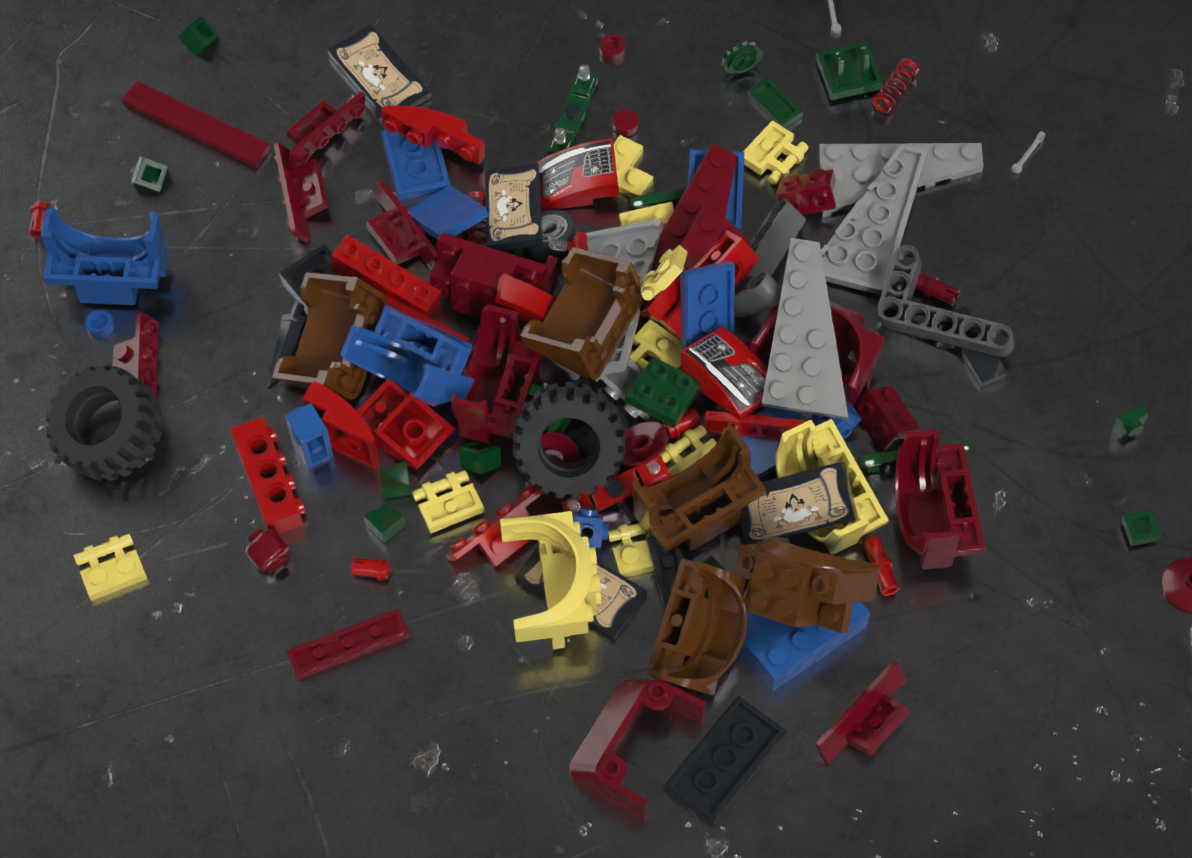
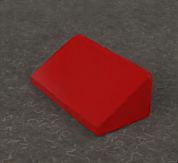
(663, 301)

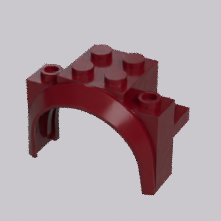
(471, 273)
(851, 342)
(501, 376)
(934, 515)

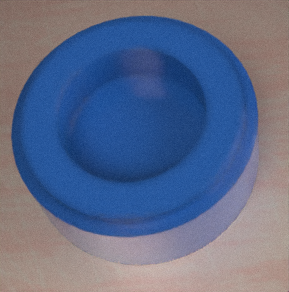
(99, 324)

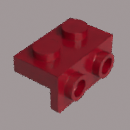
(809, 191)
(885, 415)

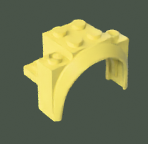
(797, 455)
(568, 576)

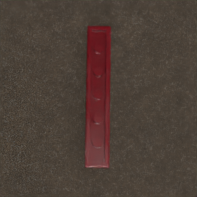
(196, 124)

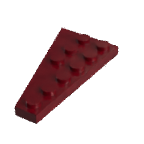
(707, 189)

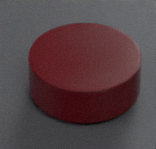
(612, 47)
(625, 122)

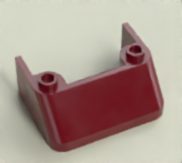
(597, 766)

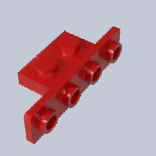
(489, 536)

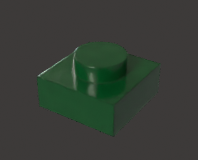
(1130, 422)
(1141, 527)

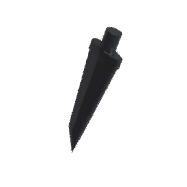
(288, 336)

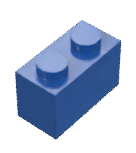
(309, 435)

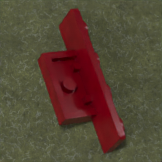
(319, 126)
(302, 191)
(398, 232)
(140, 353)
(868, 719)

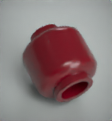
(267, 550)

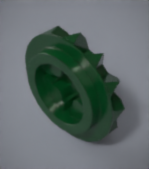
(742, 58)

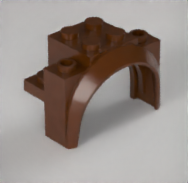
(701, 498)
(803, 584)

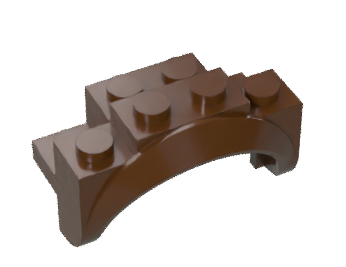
(700, 627)

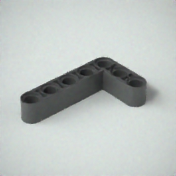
(758, 289)
(934, 316)

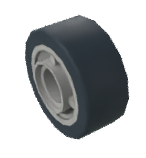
(555, 226)

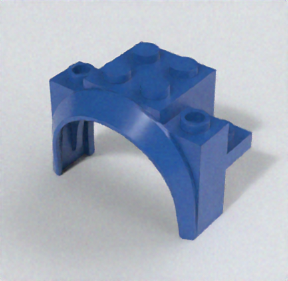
(103, 267)
(412, 355)

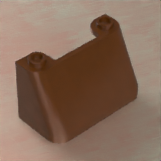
(335, 306)
(588, 313)

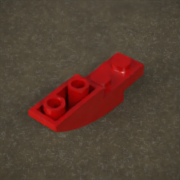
(425, 125)

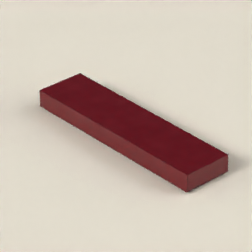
(347, 644)

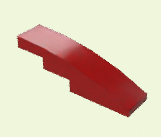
(524, 298)

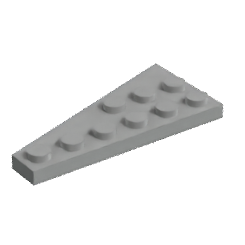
(861, 164)
(874, 228)
(635, 244)
(804, 352)

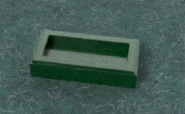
(775, 103)

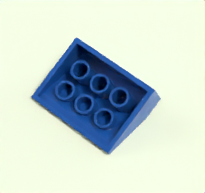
(784, 651)

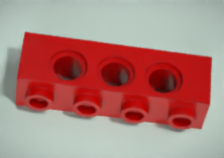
(727, 248)
(360, 261)
(257, 436)

